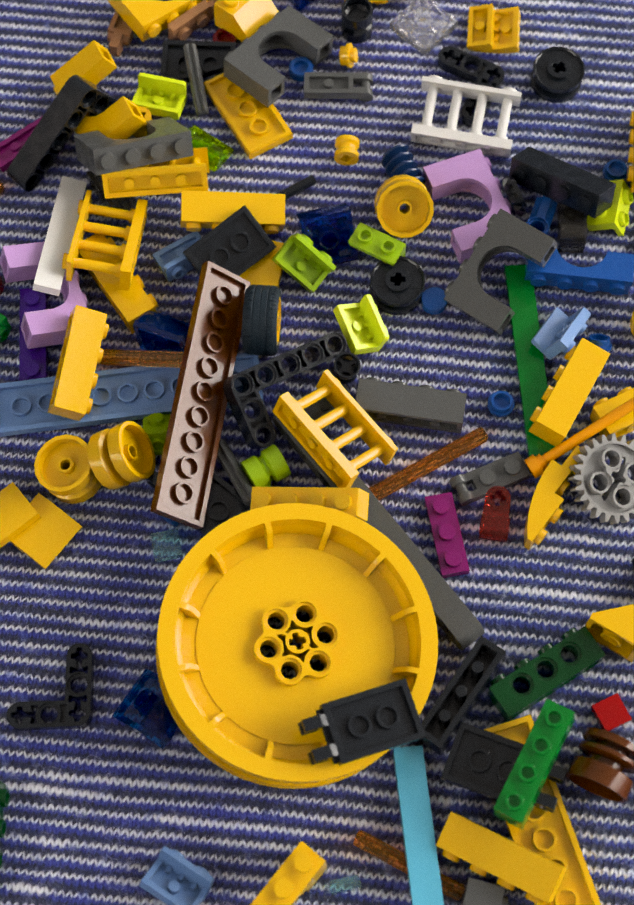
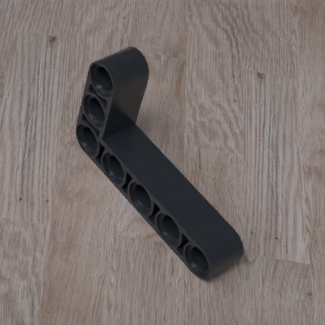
(55, 130)
(274, 374)

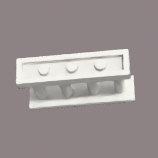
(469, 141)

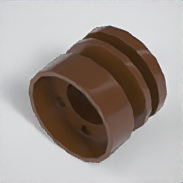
(605, 766)

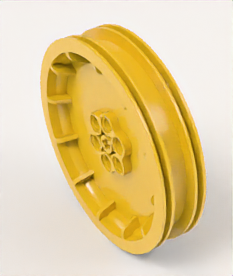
(271, 566)

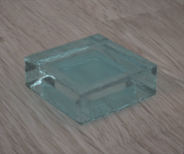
(166, 545)
(345, 885)

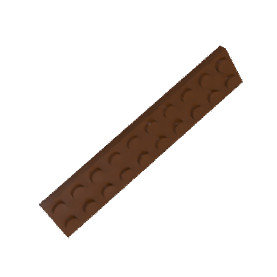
(199, 398)

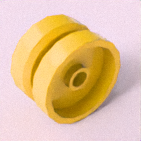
(418, 210)
(121, 455)
(65, 469)

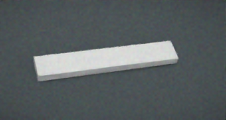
(59, 236)

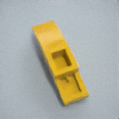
(548, 499)

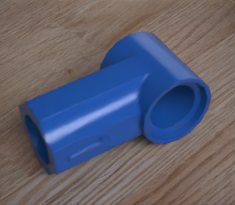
(542, 214)

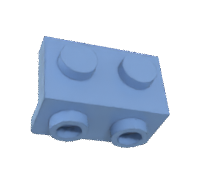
(171, 258)
(559, 332)
(177, 880)

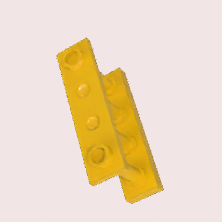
(160, 178)
(127, 252)
(319, 446)

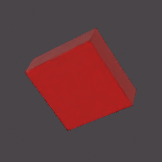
(611, 713)

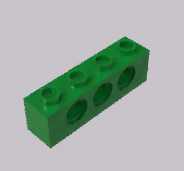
(534, 764)

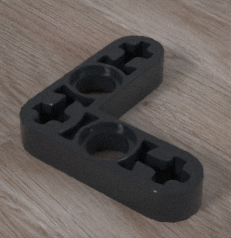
(479, 77)
(64, 707)

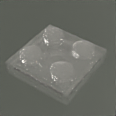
(423, 25)

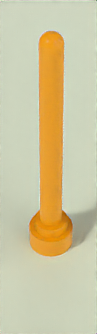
(539, 463)

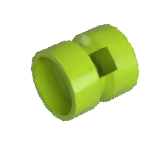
(267, 467)

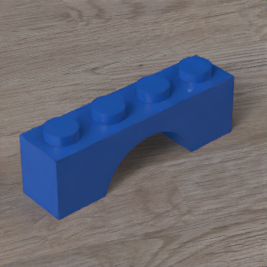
(610, 275)

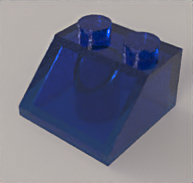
(330, 231)
(161, 332)
(146, 711)

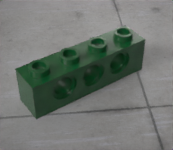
(586, 654)

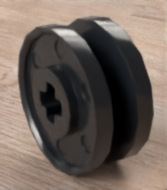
(557, 74)
(402, 298)

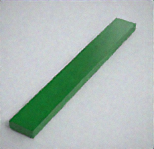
(528, 358)

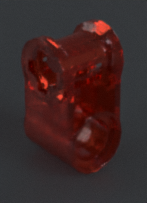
(495, 519)

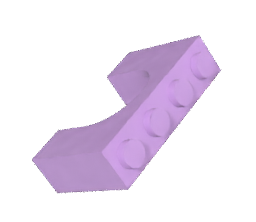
(470, 174)
(42, 326)

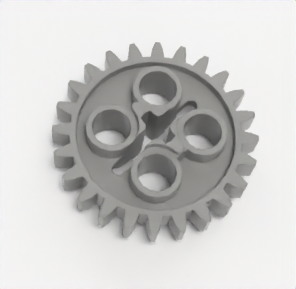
(593, 465)

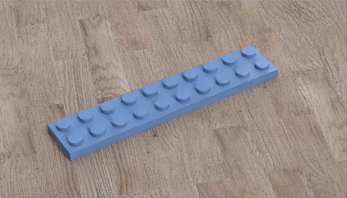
(118, 397)

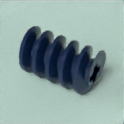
(400, 162)

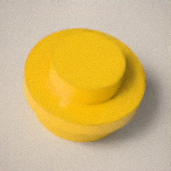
(348, 55)

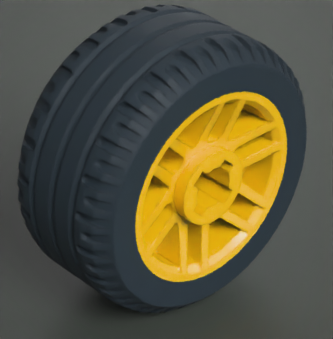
(261, 320)

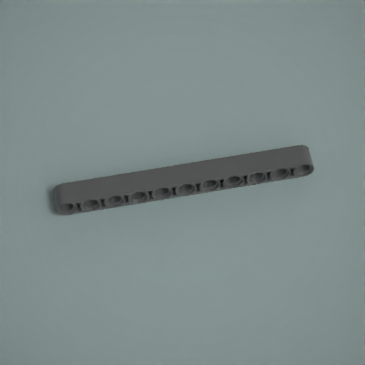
(448, 608)

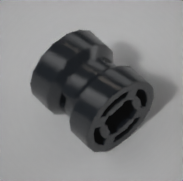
(347, 363)

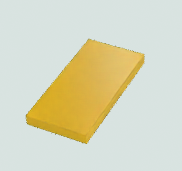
(250, 121)

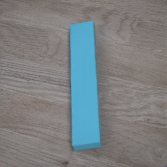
(417, 826)

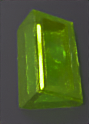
(217, 151)

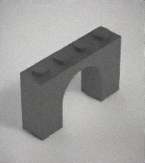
(286, 30)
(164, 142)
(503, 234)

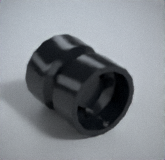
(357, 20)

